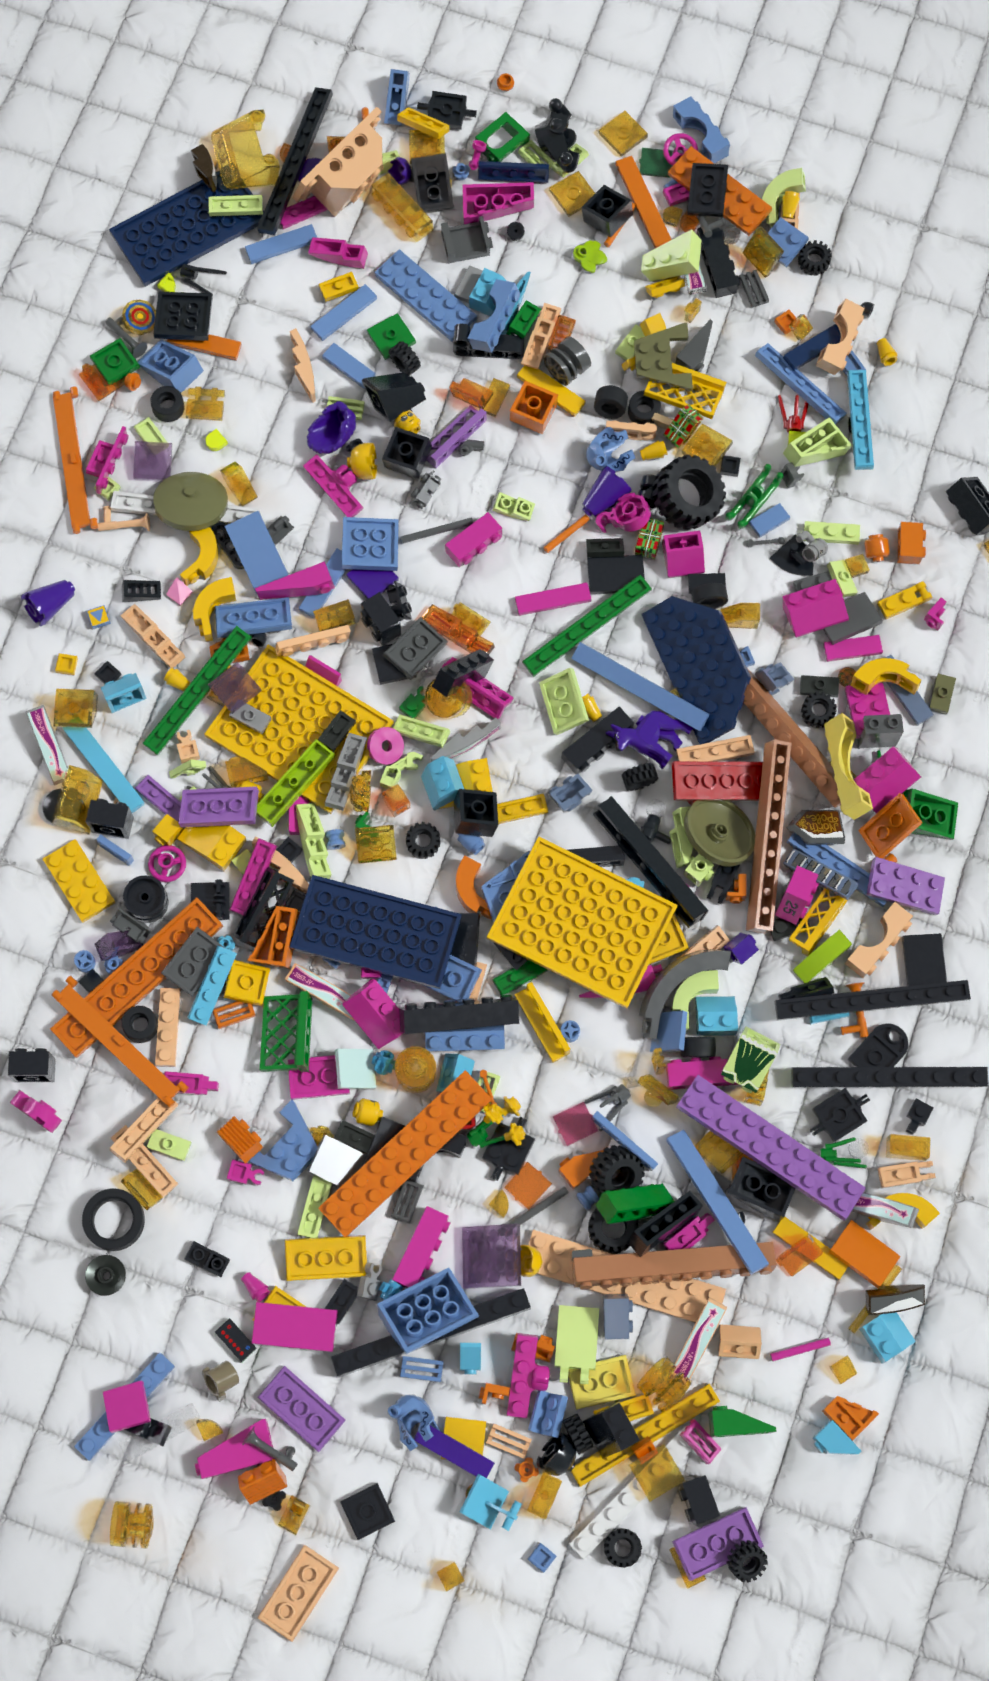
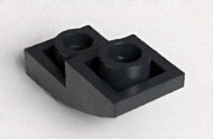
(207, 1259)

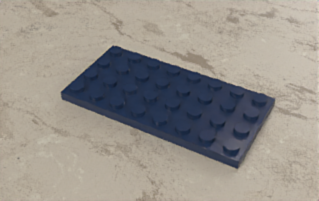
(179, 230)
(376, 931)

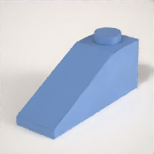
(396, 95)

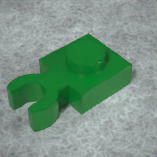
(413, 704)

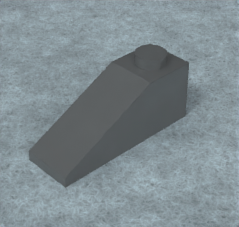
(694, 352)

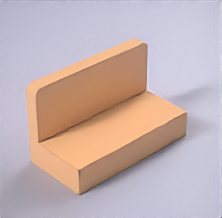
(740, 1341)

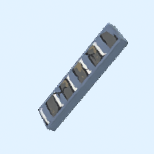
(827, 876)

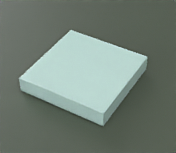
(355, 1069)

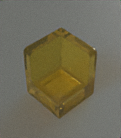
(450, 1576)

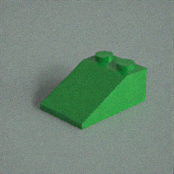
(935, 812)
(729, 1422)

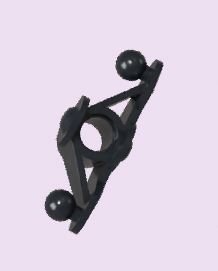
(557, 138)

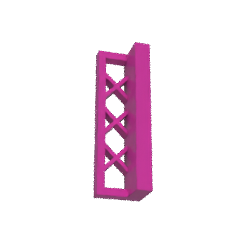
(487, 699)

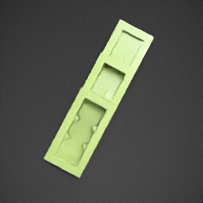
(312, 840)

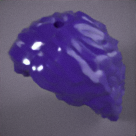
(331, 429)

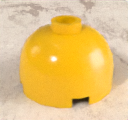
(363, 461)

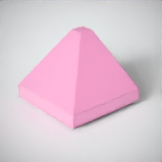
(178, 592)

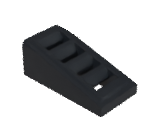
(134, 597)

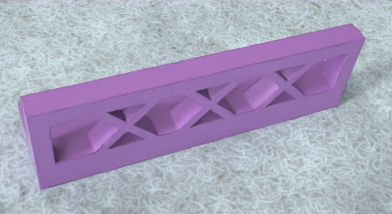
(457, 438)

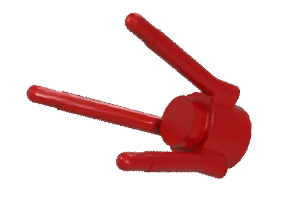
(794, 422)

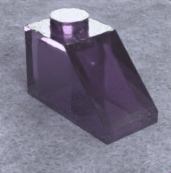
(115, 945)

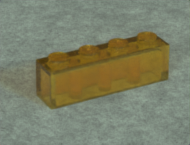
(402, 207)

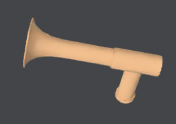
(112, 525)

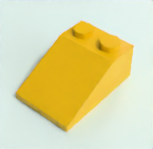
(474, 776)
(214, 843)

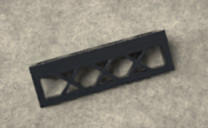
(602, 856)
(259, 902)

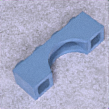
(690, 115)
(486, 334)
(466, 1039)

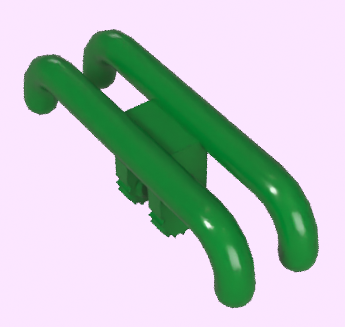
(754, 497)

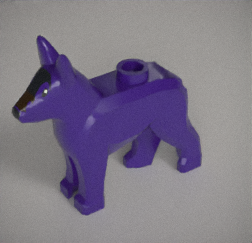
(646, 735)

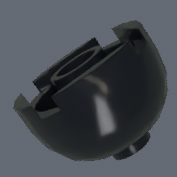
(558, 1456)

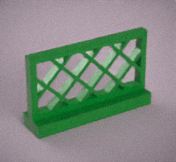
(302, 1029)

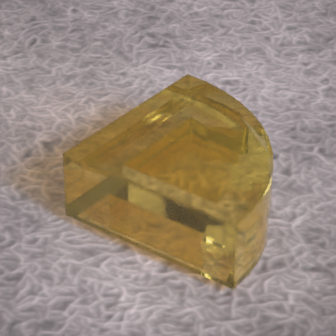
(500, 1203)
(208, 1428)

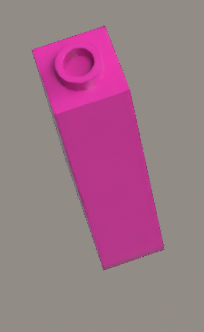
(233, 1455)

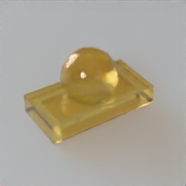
(656, 1092)

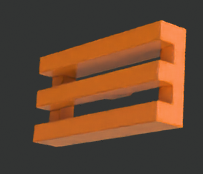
(234, 1013)

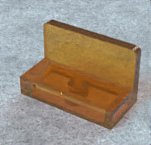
(471, 393)
(799, 1255)

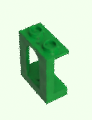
(519, 135)

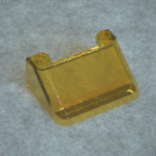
(240, 153)

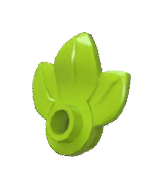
(591, 255)

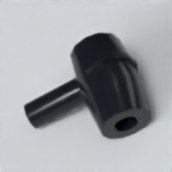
(651, 827)

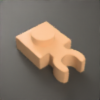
(187, 748)

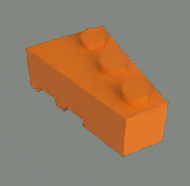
(275, 942)

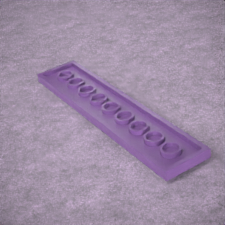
(771, 1147)

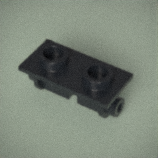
(398, 593)

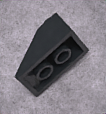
(432, 182)
(761, 1189)

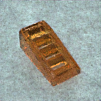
(561, 320)

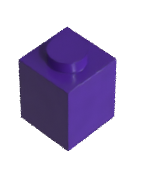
(741, 947)

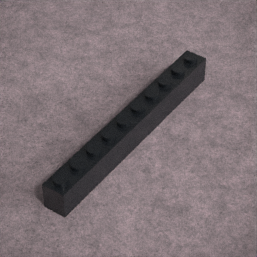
(388, 1348)

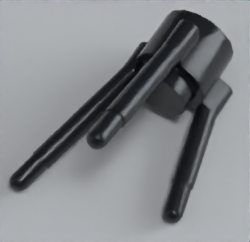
(191, 272)

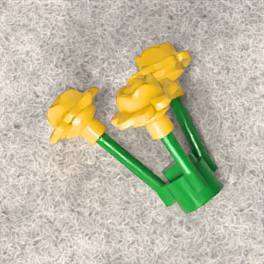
(494, 1114)

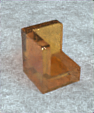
(396, 800)

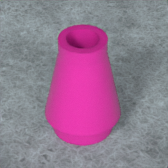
(255, 1287)

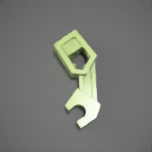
(404, 763)

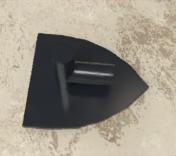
(790, 558)

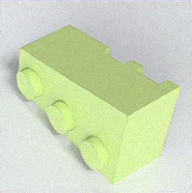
(673, 258)
(818, 444)

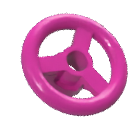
(676, 156)
(162, 858)

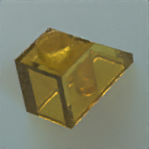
(238, 483)
(742, 615)
(242, 769)
(544, 1496)

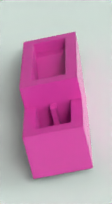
(338, 252)

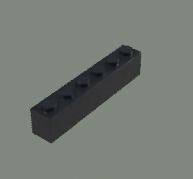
(459, 1015)

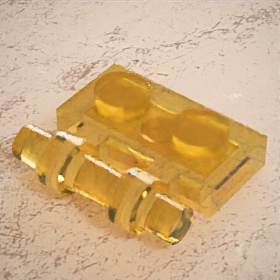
(205, 409)

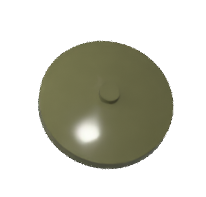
(190, 501)
(720, 832)

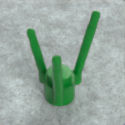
(831, 1155)

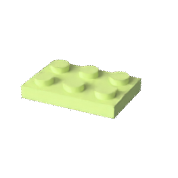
(563, 701)

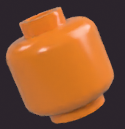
(876, 547)

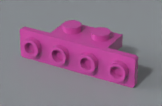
(103, 459)

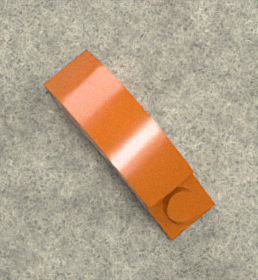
(465, 890)

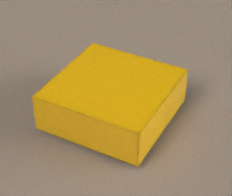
(66, 664)

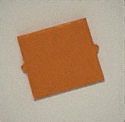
(528, 1185)

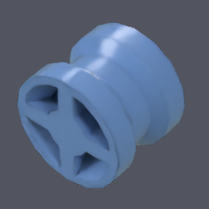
(335, 839)
(82, 958)
(572, 1029)
(588, 1197)

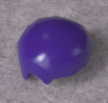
(400, 170)

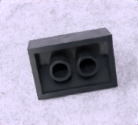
(972, 502)

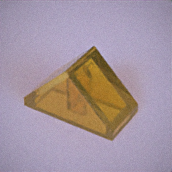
(294, 1514)

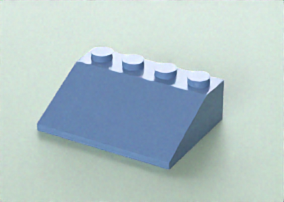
(426, 1311)

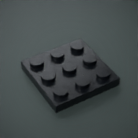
(183, 316)

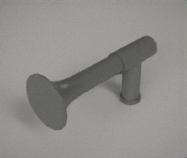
(707, 228)
(138, 348)
(285, 1460)

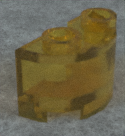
(361, 791)

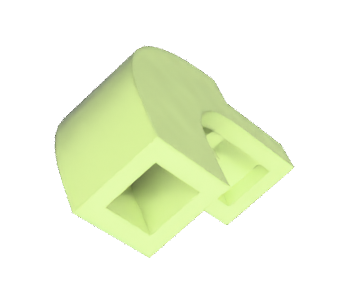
(789, 180)
(697, 984)

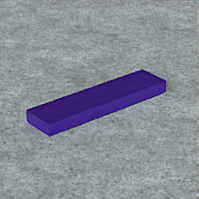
(456, 1453)

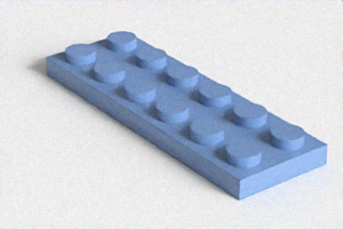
(424, 294)

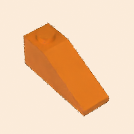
(576, 1169)

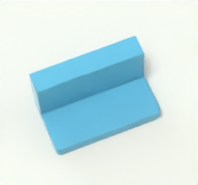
(453, 1067)

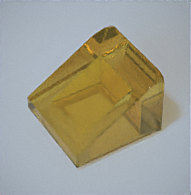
(843, 1369)

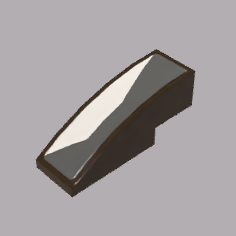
(204, 166)
(894, 1299)

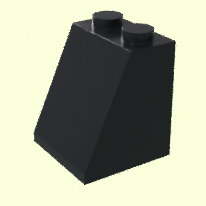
(393, 393)
(611, 1430)

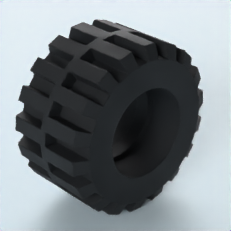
(611, 1160)
(605, 1243)

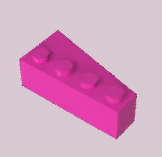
(496, 200)

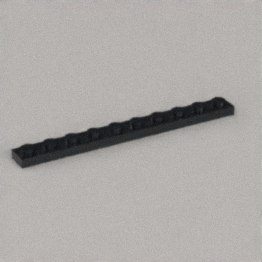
(294, 161)
(872, 1000)
(889, 1076)

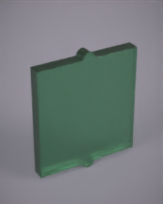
(654, 163)

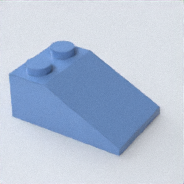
(171, 365)

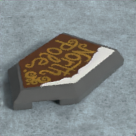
(818, 827)

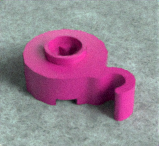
(629, 514)
(38, 1111)

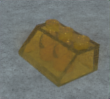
(76, 792)

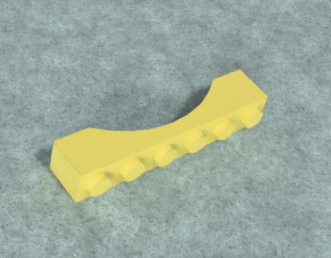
(840, 737)

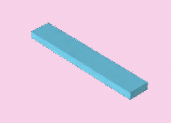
(860, 420)
(104, 767)

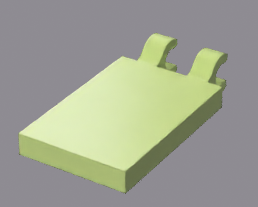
(576, 1341)

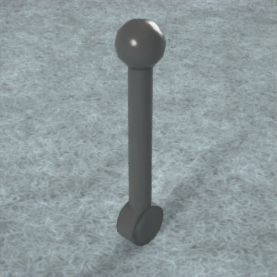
(750, 542)

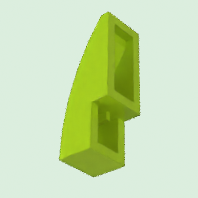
(822, 957)

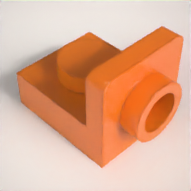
(740, 887)
(496, 1390)

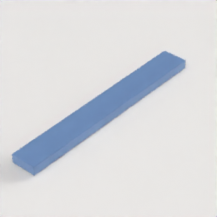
(640, 686)
(717, 1202)

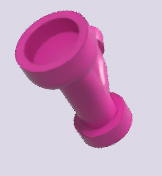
(478, 146)

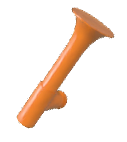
(861, 1021)

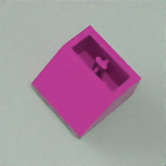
(683, 554)

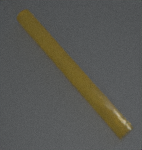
(863, 1314)

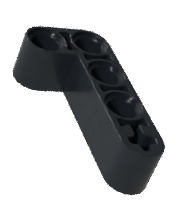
(507, 348)

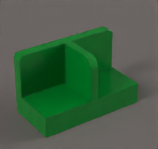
(524, 319)

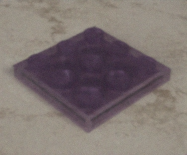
(491, 1256)

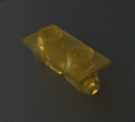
(470, 618)

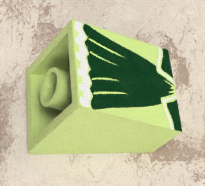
(750, 1060)

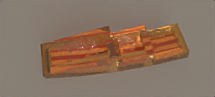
(456, 631)

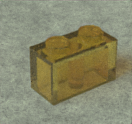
(908, 1147)

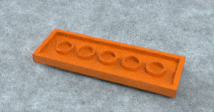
(741, 205)

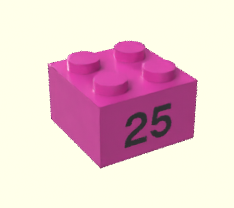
(798, 895)

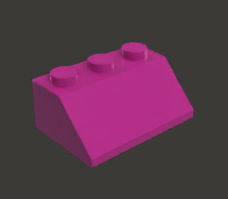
(815, 608)
(887, 778)
(374, 1013)

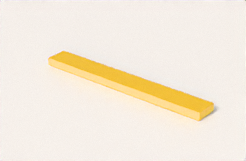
(654, 1429)

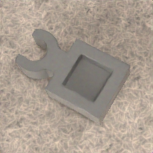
(369, 1284)

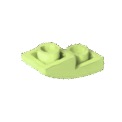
(512, 507)

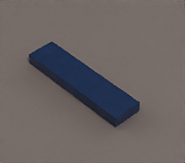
(513, 171)
(812, 348)

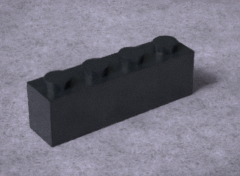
(718, 263)
(595, 742)
(665, 1223)

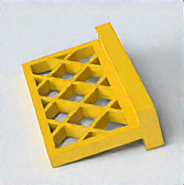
(701, 382)

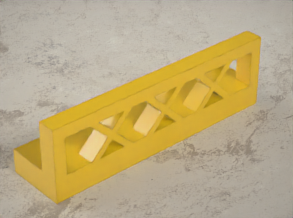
(823, 925)
(542, 1023)

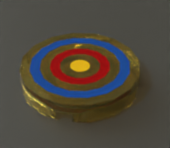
(139, 317)

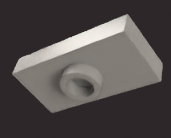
(251, 718)

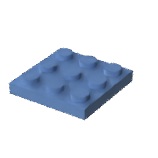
(370, 544)

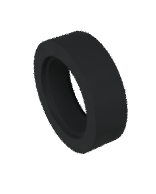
(96, 1202)

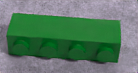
(633, 1203)

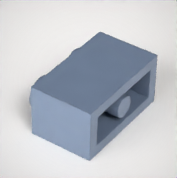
(616, 1316)

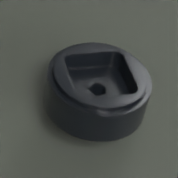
(515, 231)

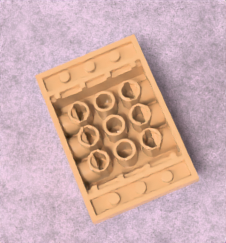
(347, 168)

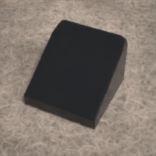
(91, 980)

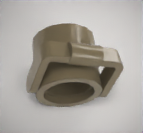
(220, 1379)

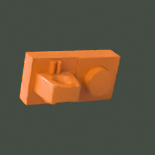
(544, 1348)

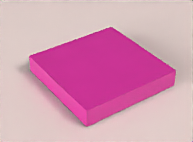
(126, 1406)

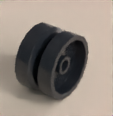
(143, 888)

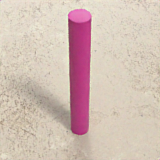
(800, 1349)

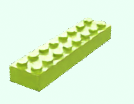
(294, 782)

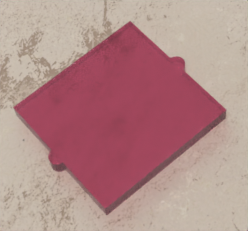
(575, 1124)

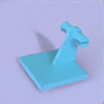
(485, 1503)

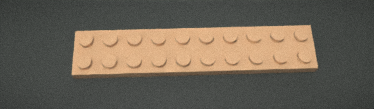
(674, 1298)

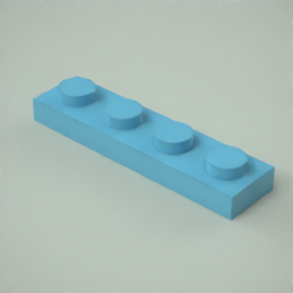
(212, 985)

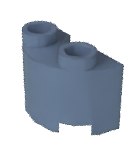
(774, 677)
(571, 793)

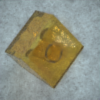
(75, 708)

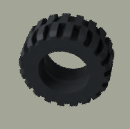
(705, 480)

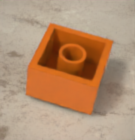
(533, 407)

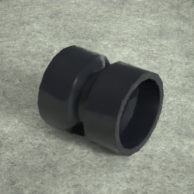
(646, 489)

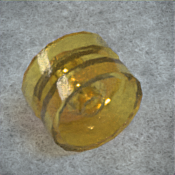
(451, 706)

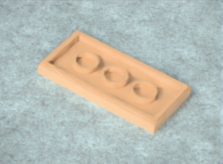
(298, 1593)

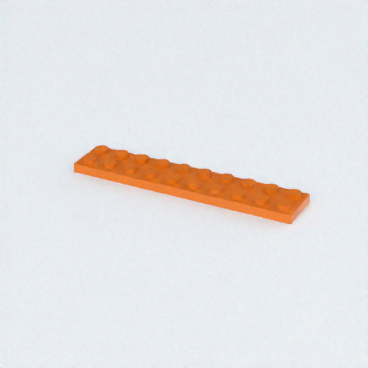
(136, 975)
(405, 1154)

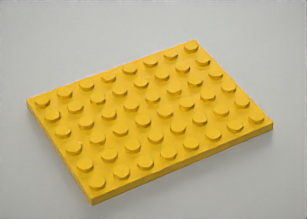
(300, 712)
(582, 922)

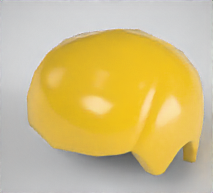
(530, 1261)

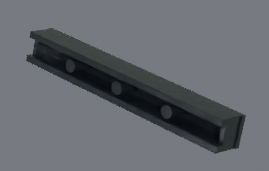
(650, 861)

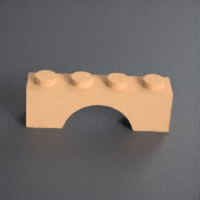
(847, 319)
(893, 922)

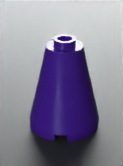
(605, 492)
(47, 600)

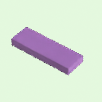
(159, 797)

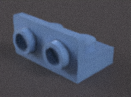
(548, 1414)

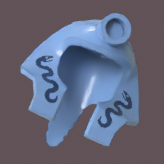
(603, 445)
(408, 1412)

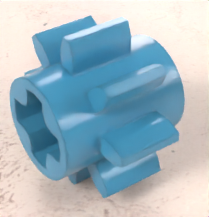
(383, 1062)
(389, 1289)

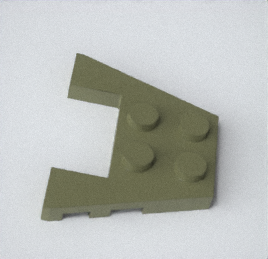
(654, 357)

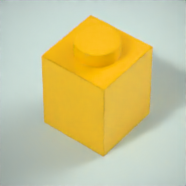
(167, 831)

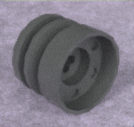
(567, 360)

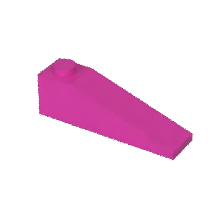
(306, 582)

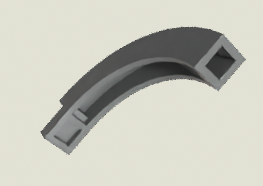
(671, 977)

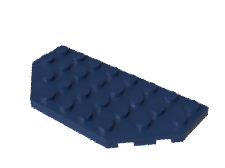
(700, 661)

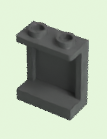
(466, 241)
(881, 731)

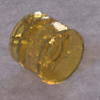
(421, 1079)
(668, 1388)
(133, 1525)

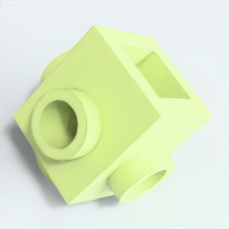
(698, 870)

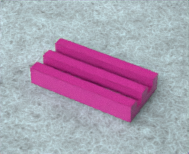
(689, 1430)

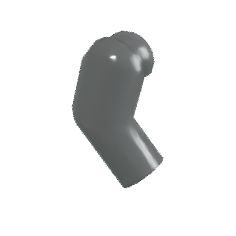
(469, 445)

